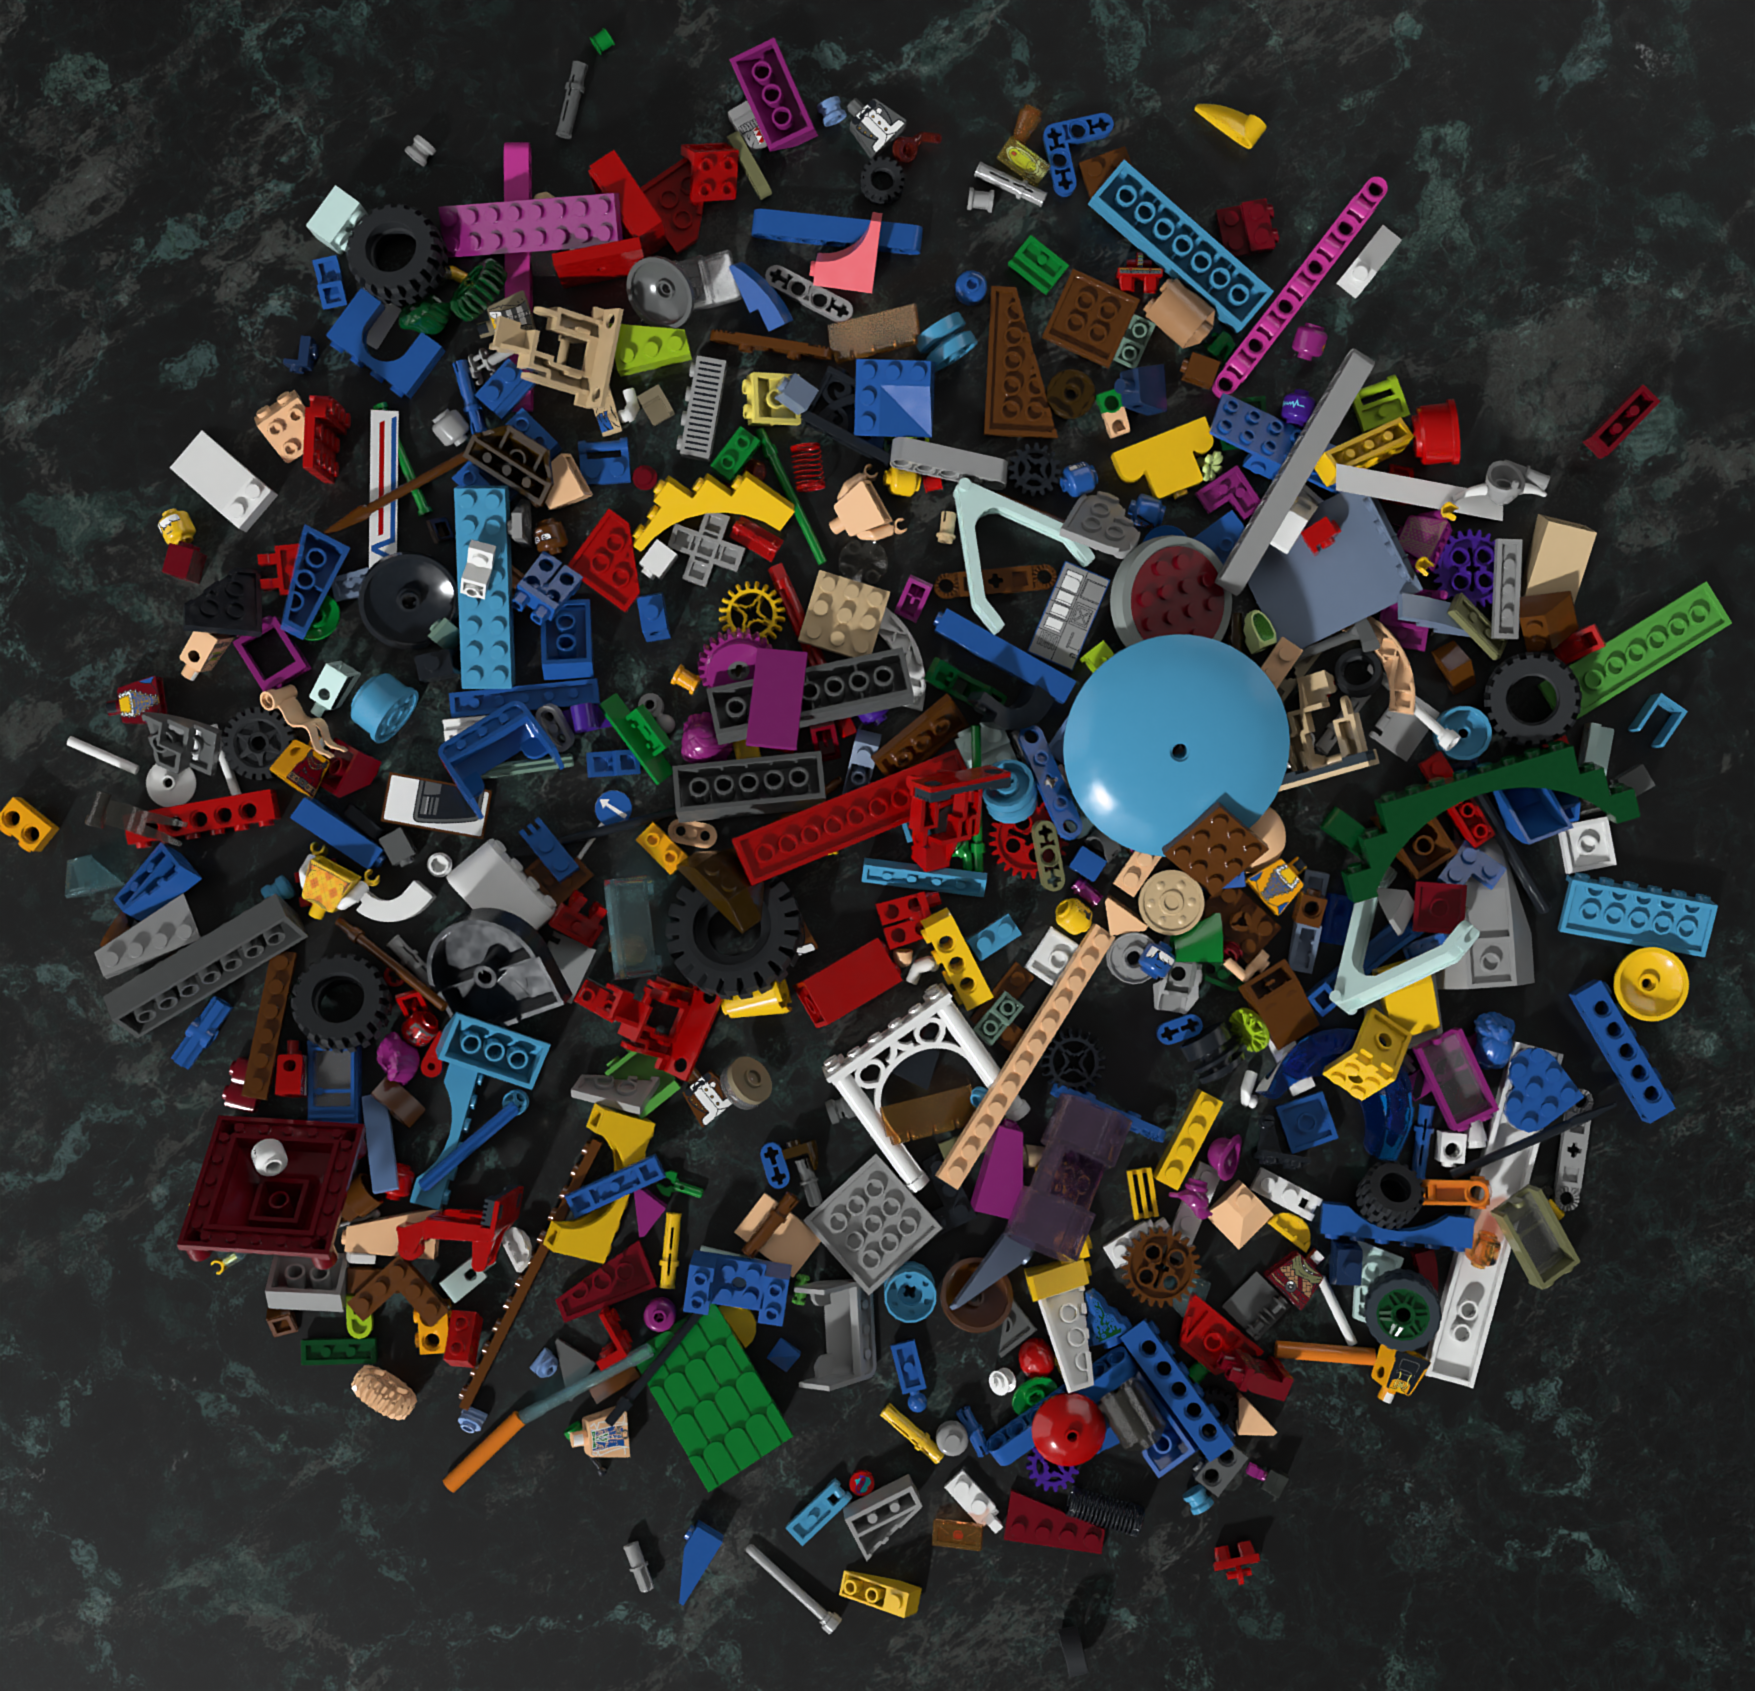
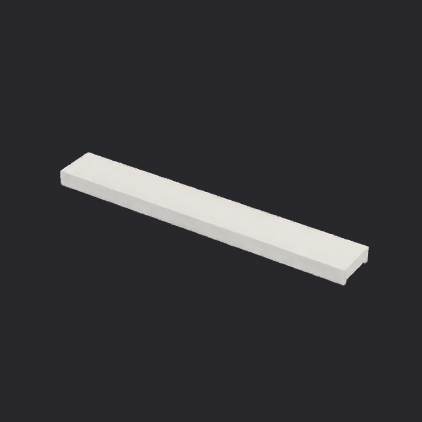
(1470, 1291)

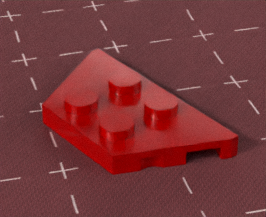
(1208, 1333)

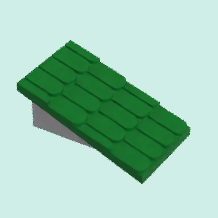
(715, 1399)

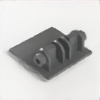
(1256, 1305)

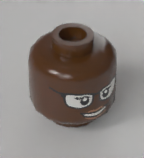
(550, 536)

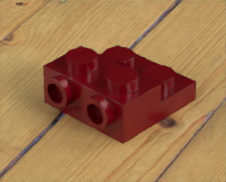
(1247, 228)

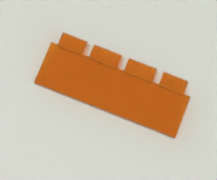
(874, 333)
(927, 1111)

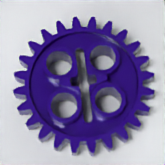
(1447, 569)

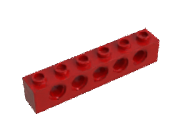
(264, 801)

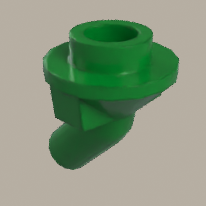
(962, 851)

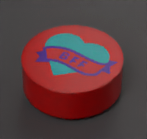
(861, 1482)

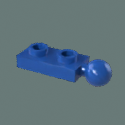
(910, 1373)

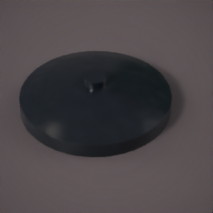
(405, 598)

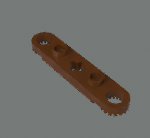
(749, 342)
(1013, 580)

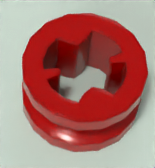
(389, 979)

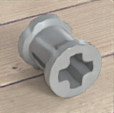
(980, 200)

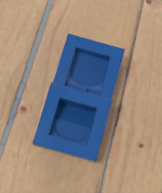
(330, 282)
(612, 763)

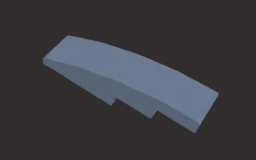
(1428, 613)
(1304, 937)

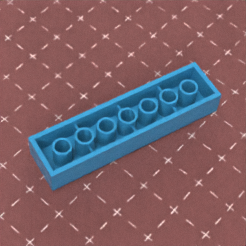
(1180, 246)
(486, 623)

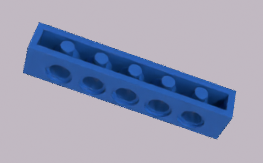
(1585, 1000)
(1212, 1445)

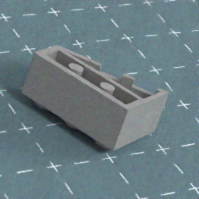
(882, 1513)

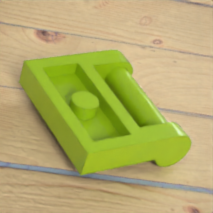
(1383, 410)

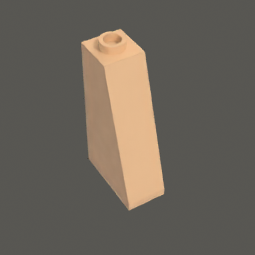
(380, 1235)

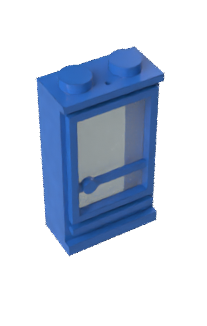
(334, 1085)

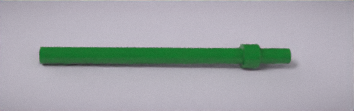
(770, 452)
(977, 844)

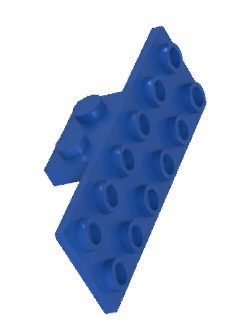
(1259, 434)

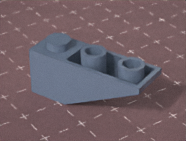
(860, 764)

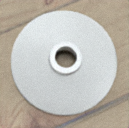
(178, 794)

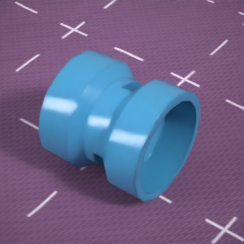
(281, 887)

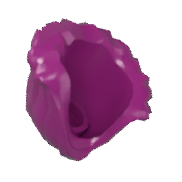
(700, 741)
(398, 1058)

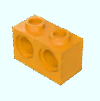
(28, 821)
(661, 848)
(440, 1329)

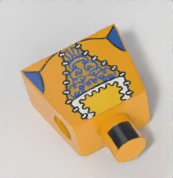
(1277, 883)

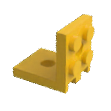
(1369, 1063)

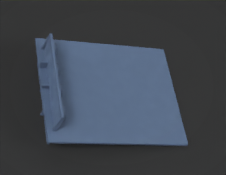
(1343, 583)

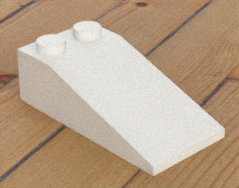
(223, 481)

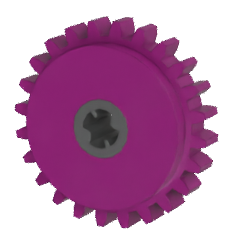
(730, 657)

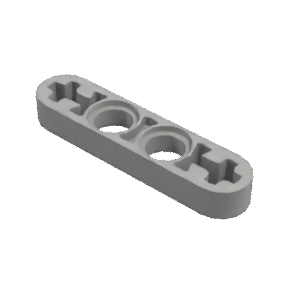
(810, 292)

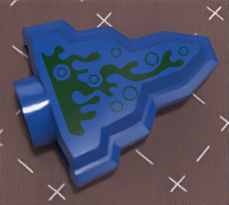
(1104, 1321)

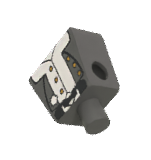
(874, 126)

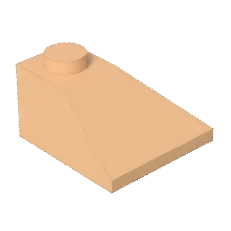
(1239, 1214)

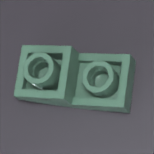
(1134, 341)
(445, 634)
(997, 1018)

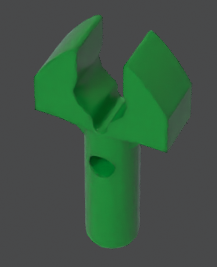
(679, 1186)

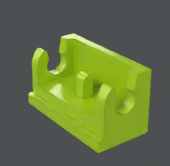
(1097, 656)

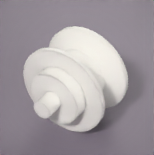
(1002, 1381)

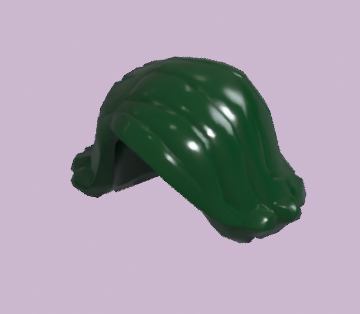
(426, 315)

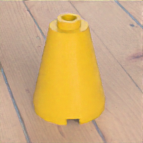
(768, 1003)

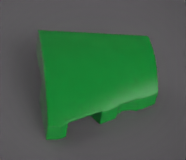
(1201, 942)

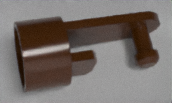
(360, 1198)

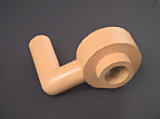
(1258, 964)

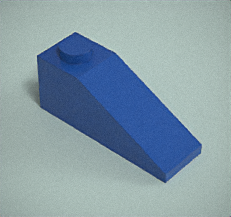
(699, 1549)

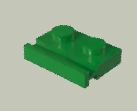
(1038, 265)

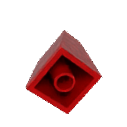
(848, 983)

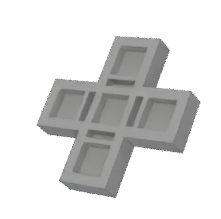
(706, 548)

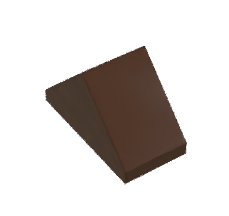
(1455, 667)

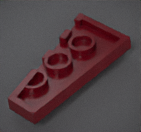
(612, 1282)
(1046, 1525)

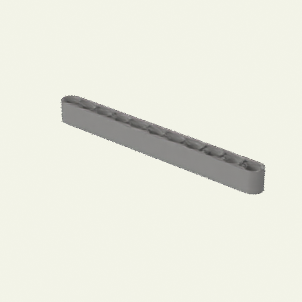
(1294, 472)

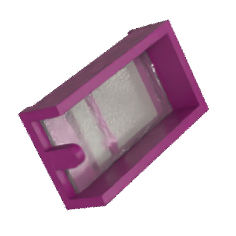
(1455, 1079)

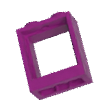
(287, 674)

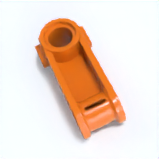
(1456, 1192)

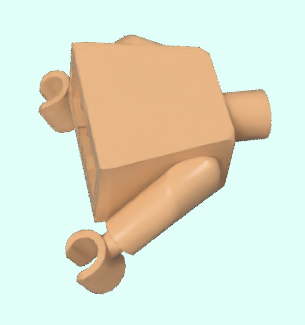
(862, 510)

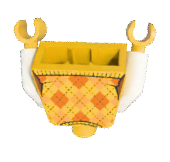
(329, 884)

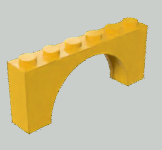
(593, 1233)

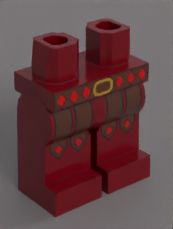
(1259, 1376)

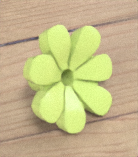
(1210, 465)

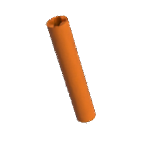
(1325, 1352)
(483, 1452)

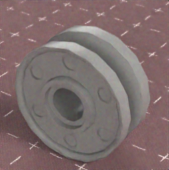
(1117, 957)

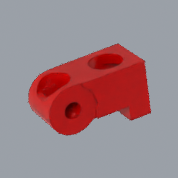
(431, 1065)

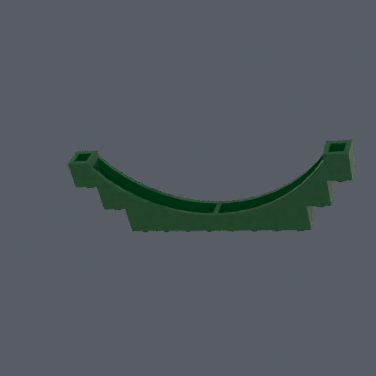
(1409, 810)

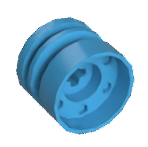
(909, 1305)

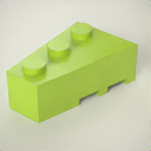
(649, 348)

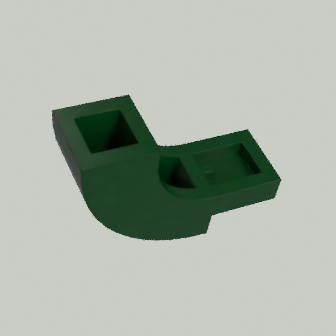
(957, 683)

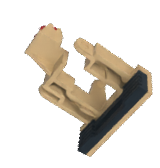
(1307, 765)

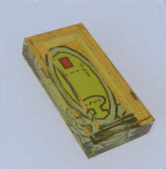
(1023, 161)

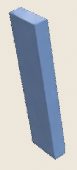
(380, 1146)

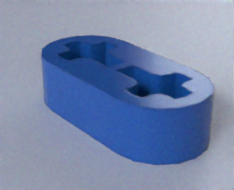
(1181, 1034)
(769, 1166)

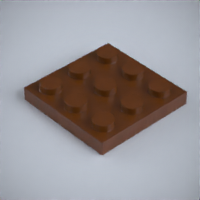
(1090, 318)
(1215, 848)

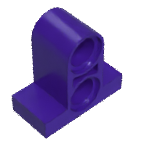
(586, 718)

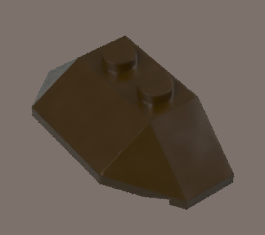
(513, 460)
(725, 885)

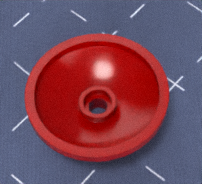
(1064, 1415)

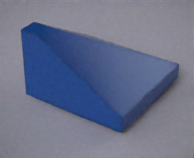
(783, 1354)

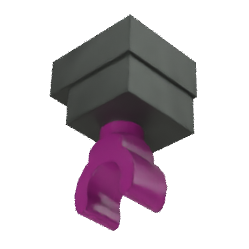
(1272, 1480)

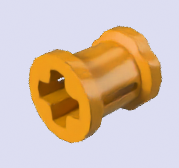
(686, 679)

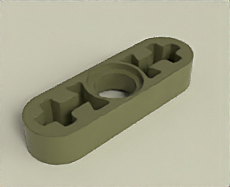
(749, 165)
(1058, 871)

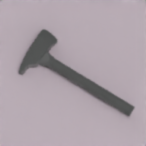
(1361, 630)

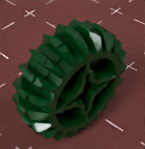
(478, 290)

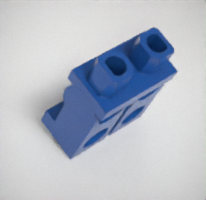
(545, 588)

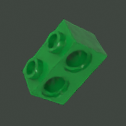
(735, 455)

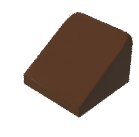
(281, 1321)

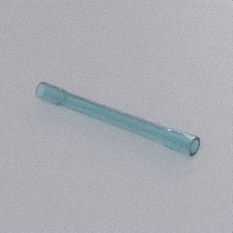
(541, 1407)

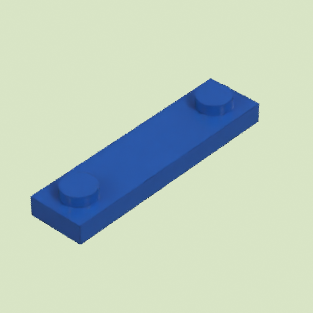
(615, 1185)

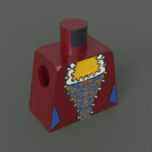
(138, 698)

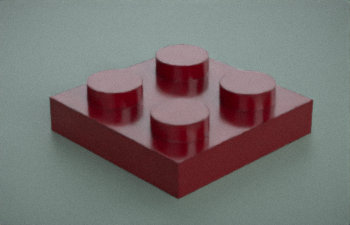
(1438, 907)

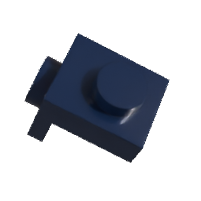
(307, 353)

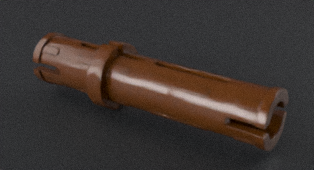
(771, 1223)

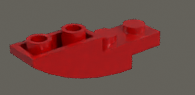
(1464, 815)

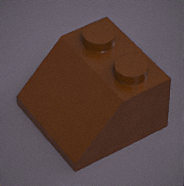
(1547, 620)

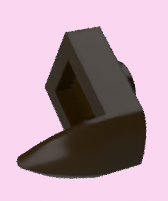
(796, 1148)

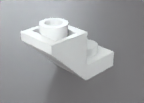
(1293, 524)
(478, 569)

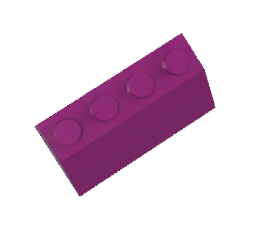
(773, 96)

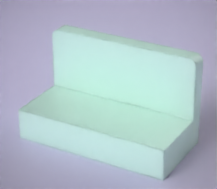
(1596, 745)

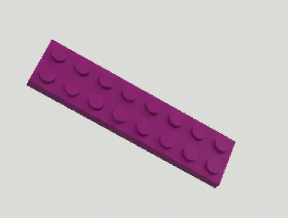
(531, 225)

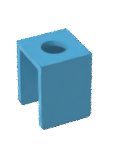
(1677, 715)

